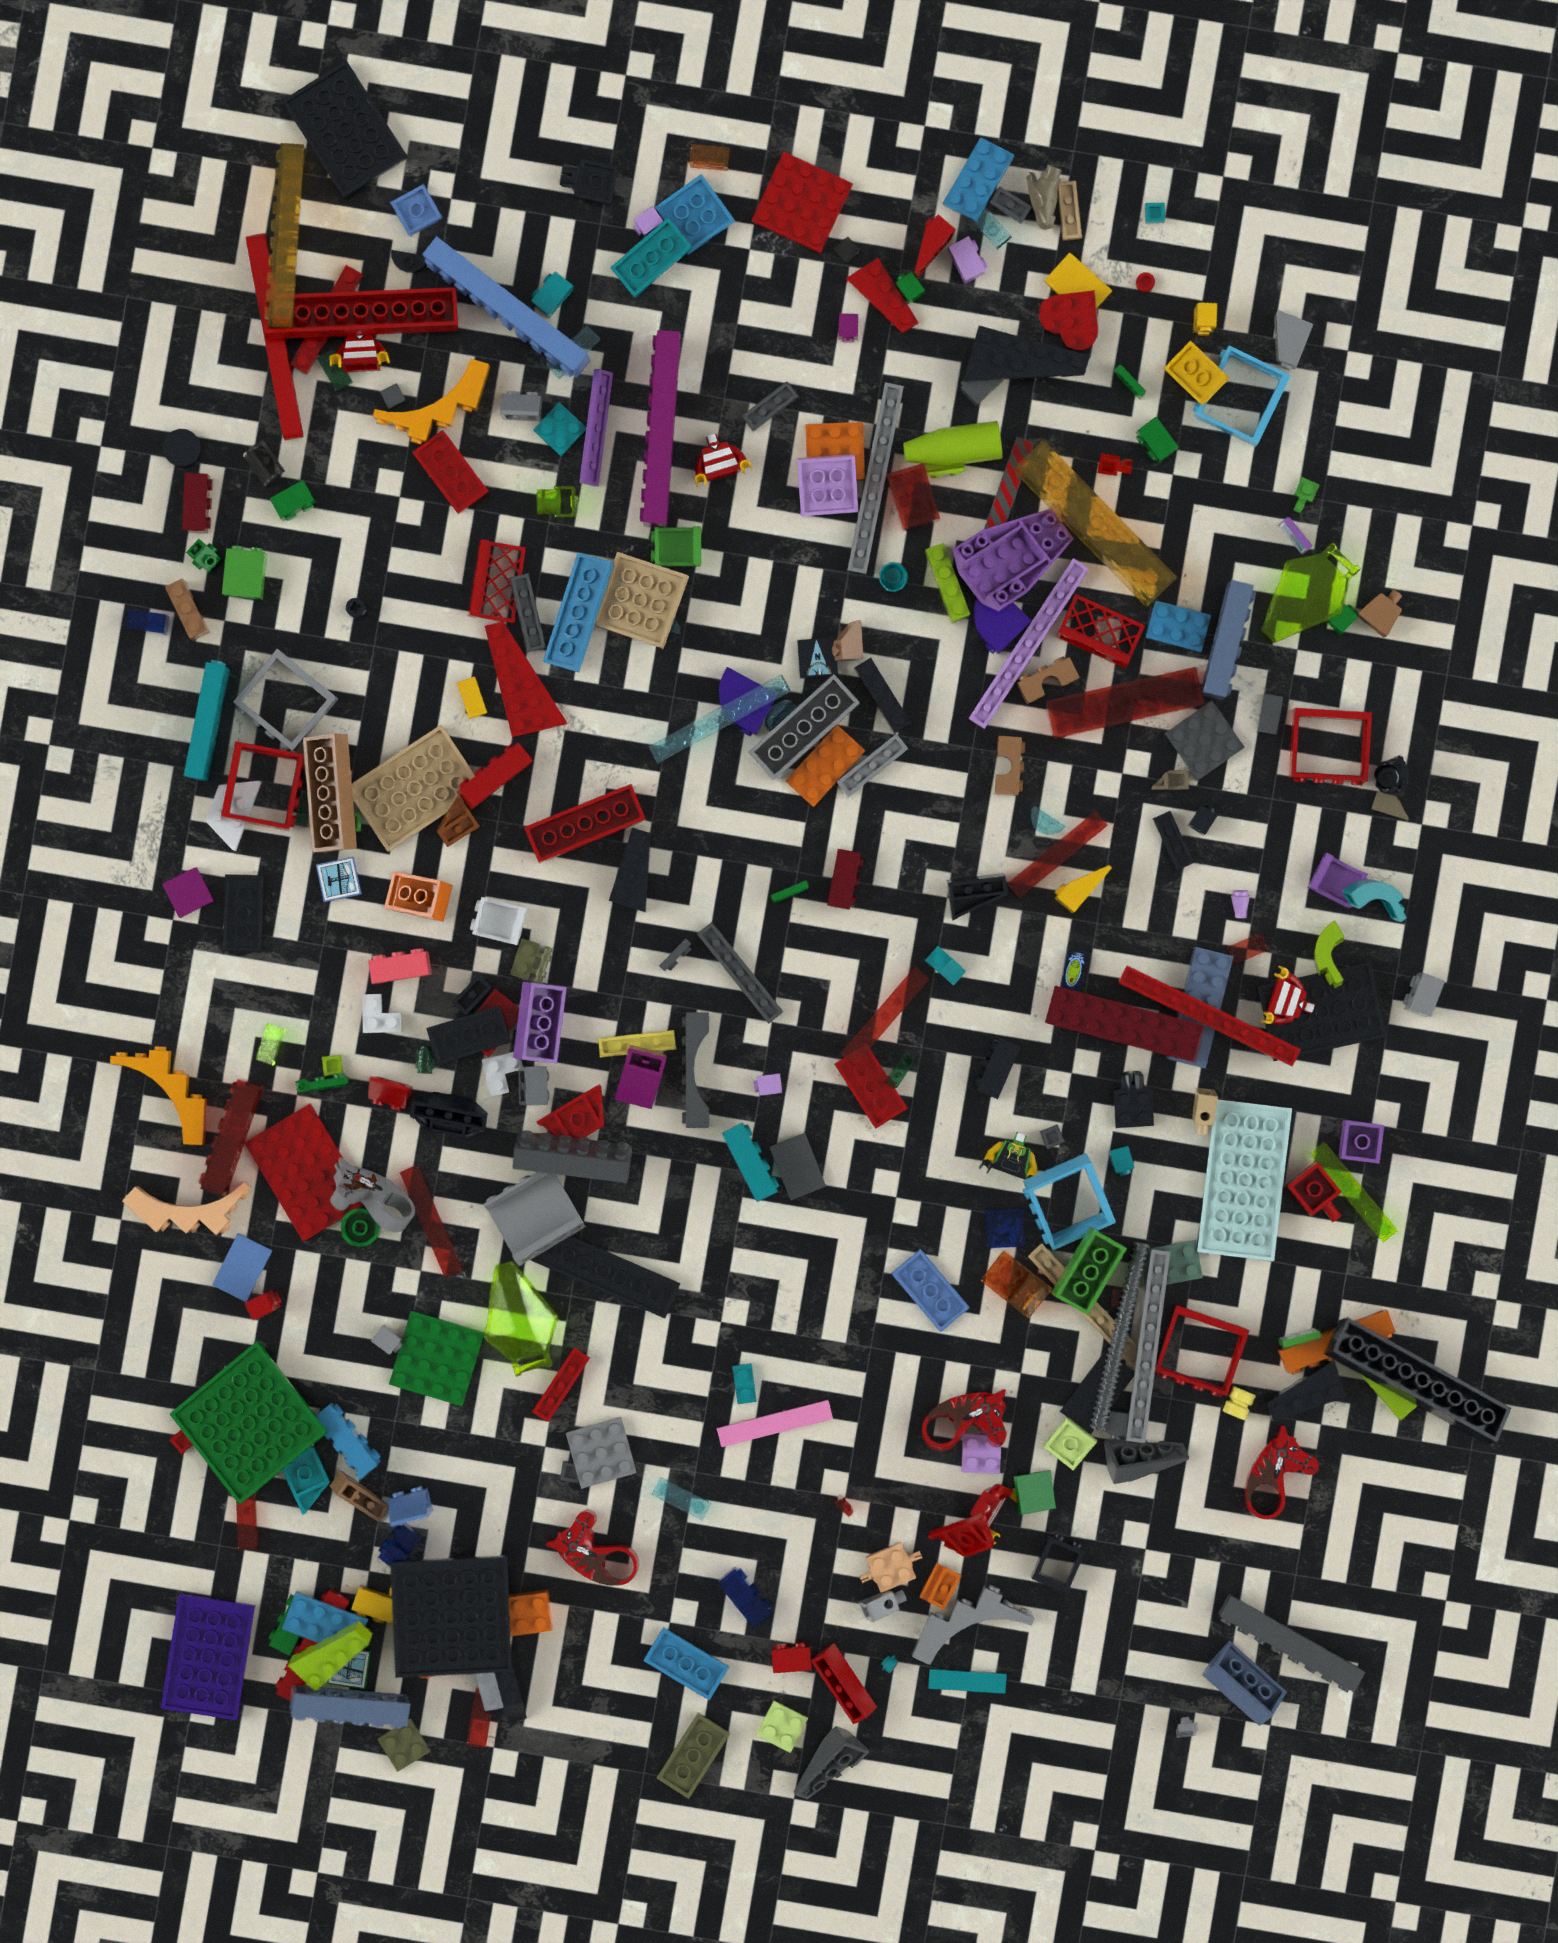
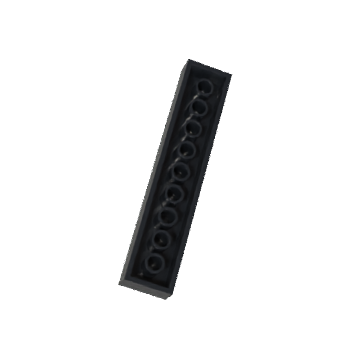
(1417, 1381)

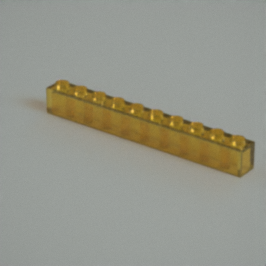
(285, 236)

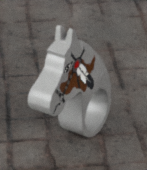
(374, 1191)

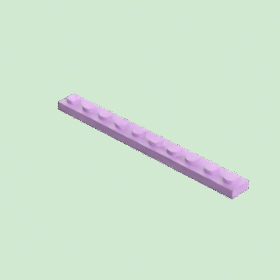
(1028, 643)

